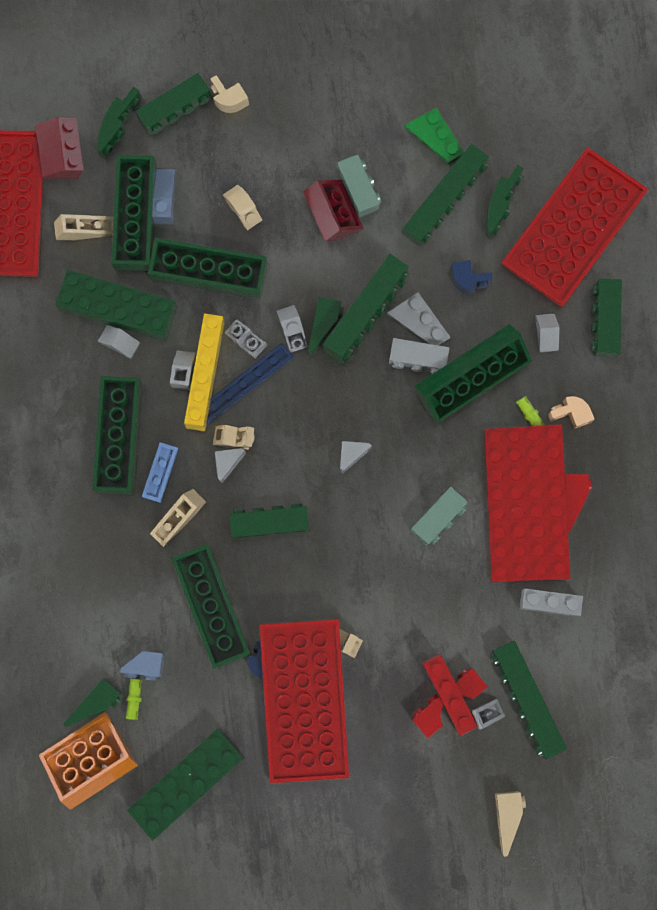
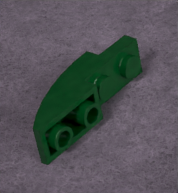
(112, 126)
(499, 206)

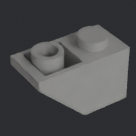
(292, 328)
(182, 370)

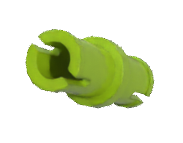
(529, 412)
(133, 699)

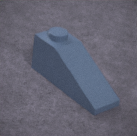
(164, 196)

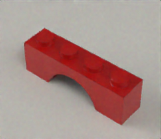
(449, 694)
(429, 718)

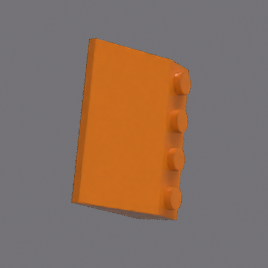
(87, 761)

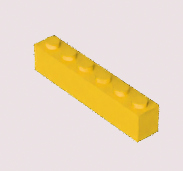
(204, 372)

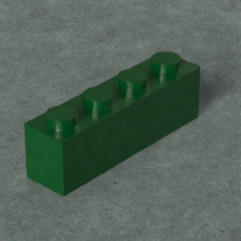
(173, 104)
(607, 317)
(269, 522)

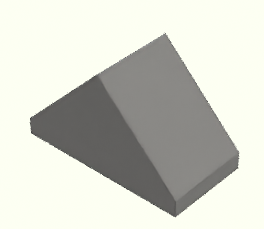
(547, 332)
(119, 341)
(351, 453)
(227, 461)
(487, 714)

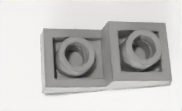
(245, 339)

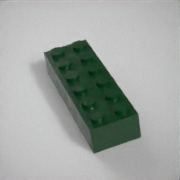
(133, 212)
(207, 268)
(116, 305)
(366, 309)
(473, 373)
(117, 435)
(211, 606)
(185, 784)

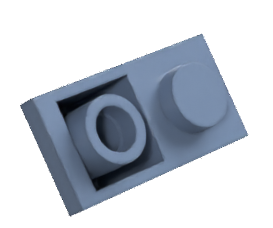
(145, 664)

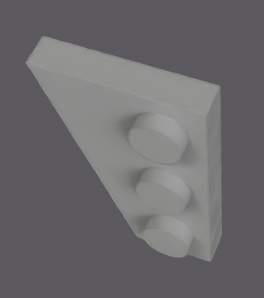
(420, 320)

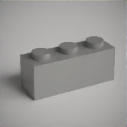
(418, 356)
(551, 602)

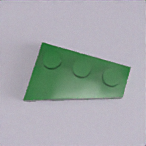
(436, 134)

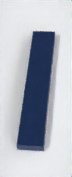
(248, 381)

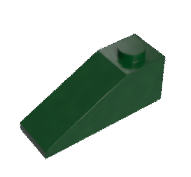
(326, 318)
(99, 700)

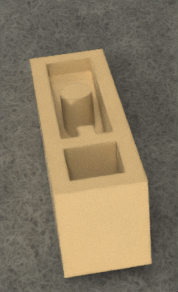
(83, 227)
(178, 516)
(509, 813)

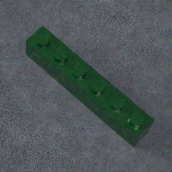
(445, 194)
(529, 700)

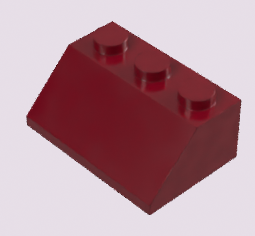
(59, 148)
(332, 209)

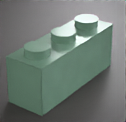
(359, 185)
(439, 517)

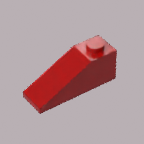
(576, 493)

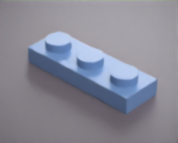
(160, 472)

